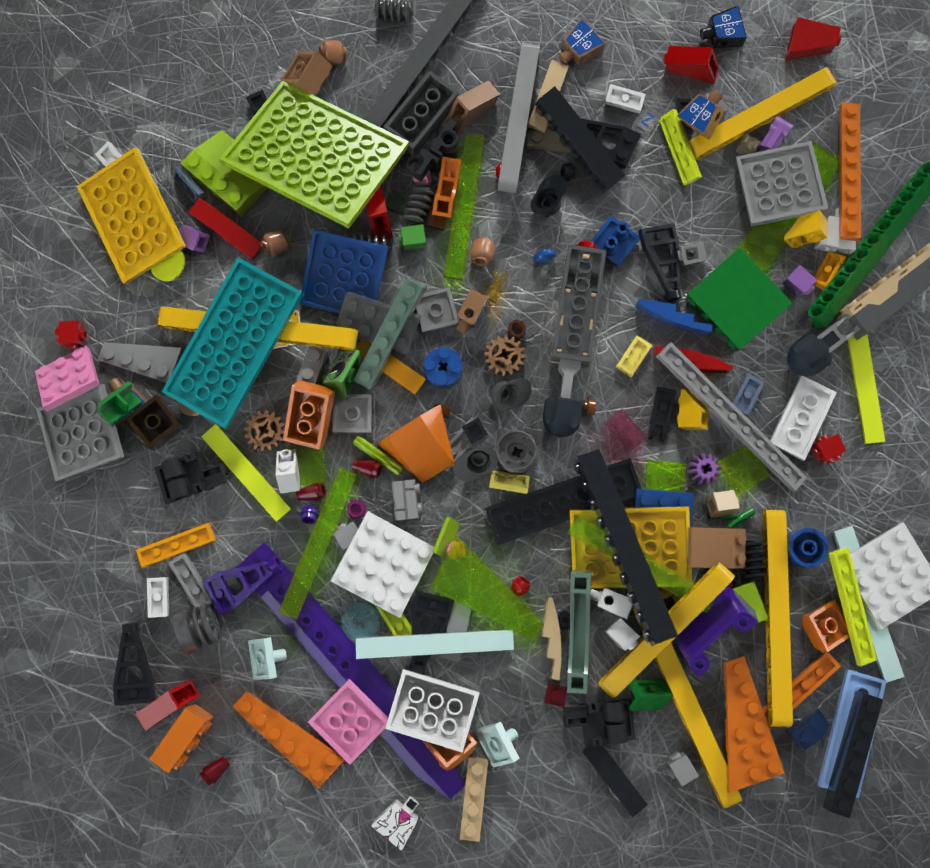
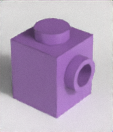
(194, 238)
(800, 282)

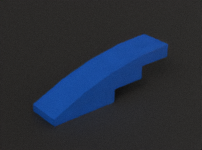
(667, 314)

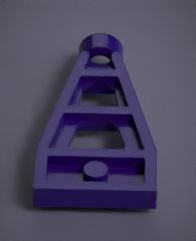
(221, 593)

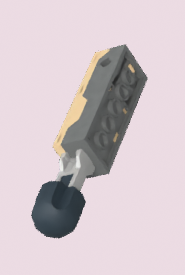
(863, 314)
(574, 332)

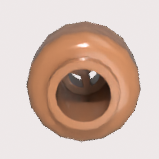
(333, 51)
(275, 243)
(482, 251)

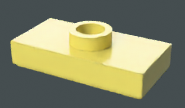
(634, 356)
(509, 482)

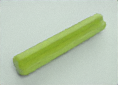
(378, 455)

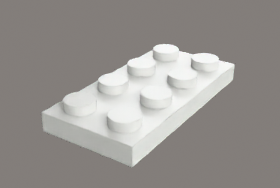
(802, 417)

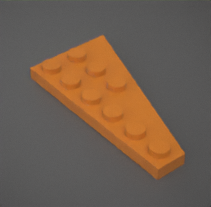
(748, 738)

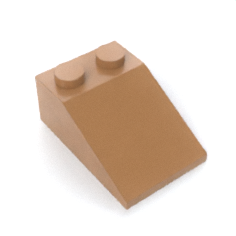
(716, 545)

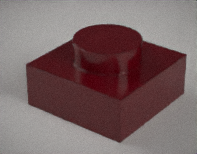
(555, 694)

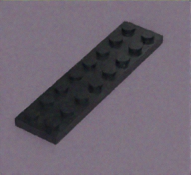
(553, 504)

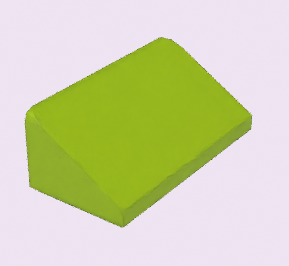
(446, 536)

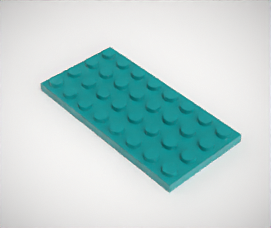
(232, 343)

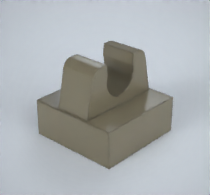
(748, 145)

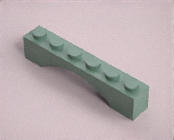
(391, 328)
(579, 631)

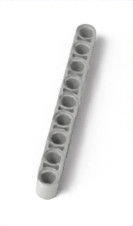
(518, 118)

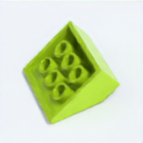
(226, 184)

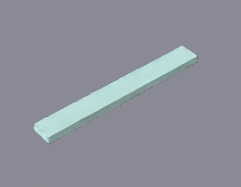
(434, 644)
(884, 649)

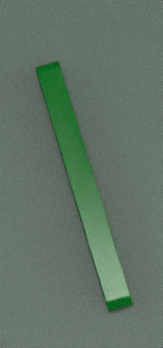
(871, 248)

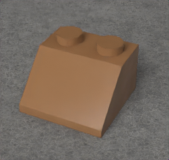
(307, 71)

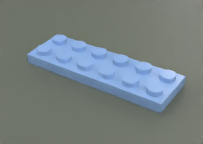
(852, 682)

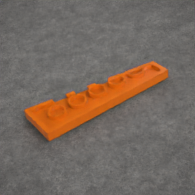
(301, 748)

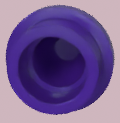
(309, 514)

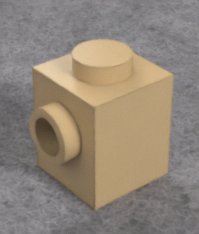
(722, 503)

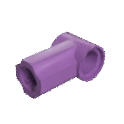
(777, 132)

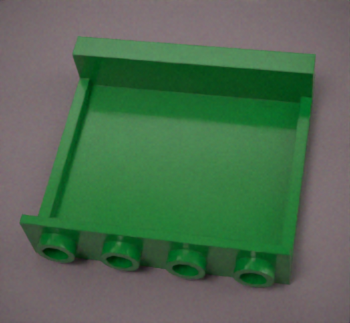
(738, 299)

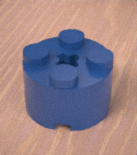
(443, 357)
(816, 551)

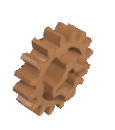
(496, 358)
(262, 437)

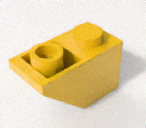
(807, 229)
(692, 412)

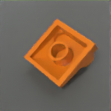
(826, 626)
(451, 758)

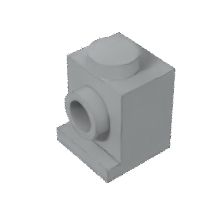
(698, 256)

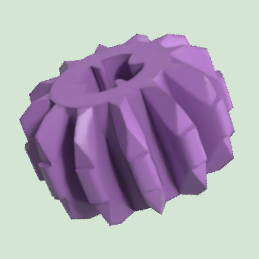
(704, 461)

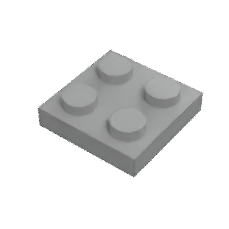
(437, 310)
(352, 414)

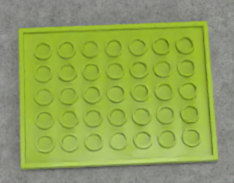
(315, 153)

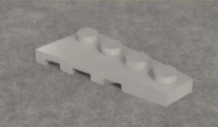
(146, 360)

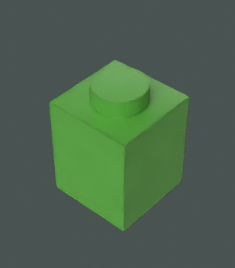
(412, 237)

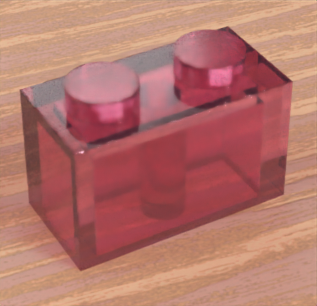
(625, 430)

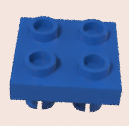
(616, 240)

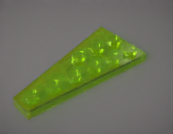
(476, 586)

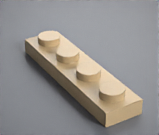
(474, 798)

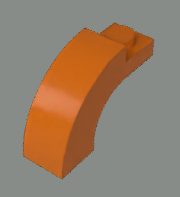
(447, 187)

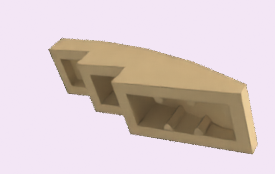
(554, 77)
(552, 631)

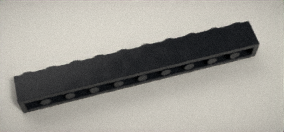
(625, 548)

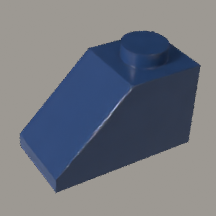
(808, 730)

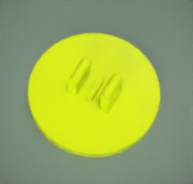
(170, 268)

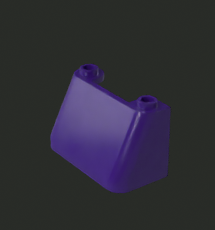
(726, 610)

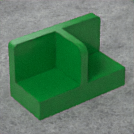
(118, 404)
(649, 694)

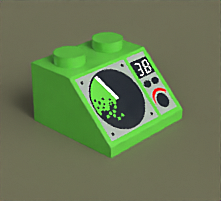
(343, 373)

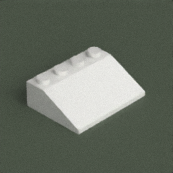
(432, 710)

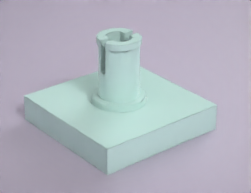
(264, 658)
(498, 744)

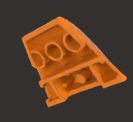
(421, 445)

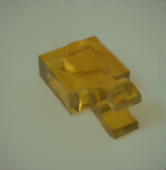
(494, 290)

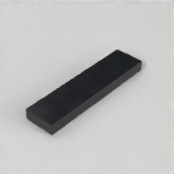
(615, 779)

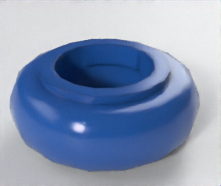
(544, 256)

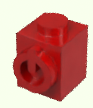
(71, 334)
(828, 448)

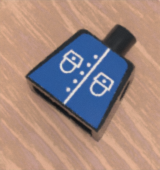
(725, 29)

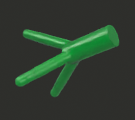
(738, 518)

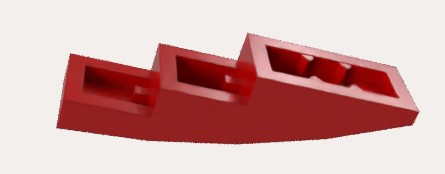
(225, 228)
(703, 362)

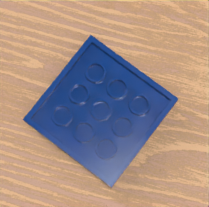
(340, 266)

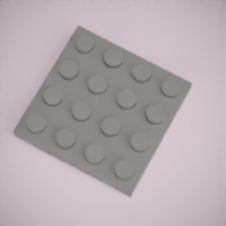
(781, 183)
(79, 436)

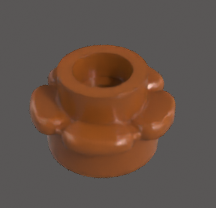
(589, 406)

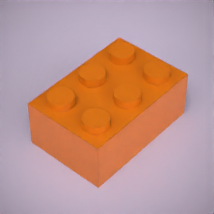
(309, 414)
(182, 738)

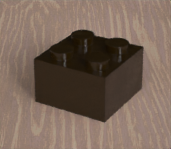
(155, 423)

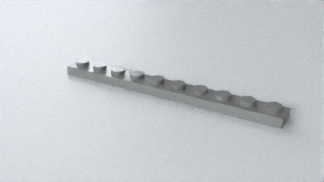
(731, 416)

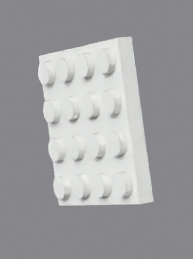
(383, 564)
(891, 575)

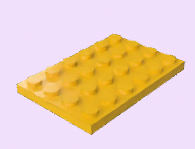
(131, 216)
(660, 533)

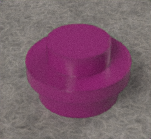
(356, 509)

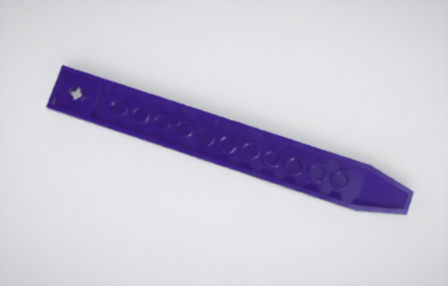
(337, 656)

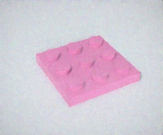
(66, 378)
(349, 721)

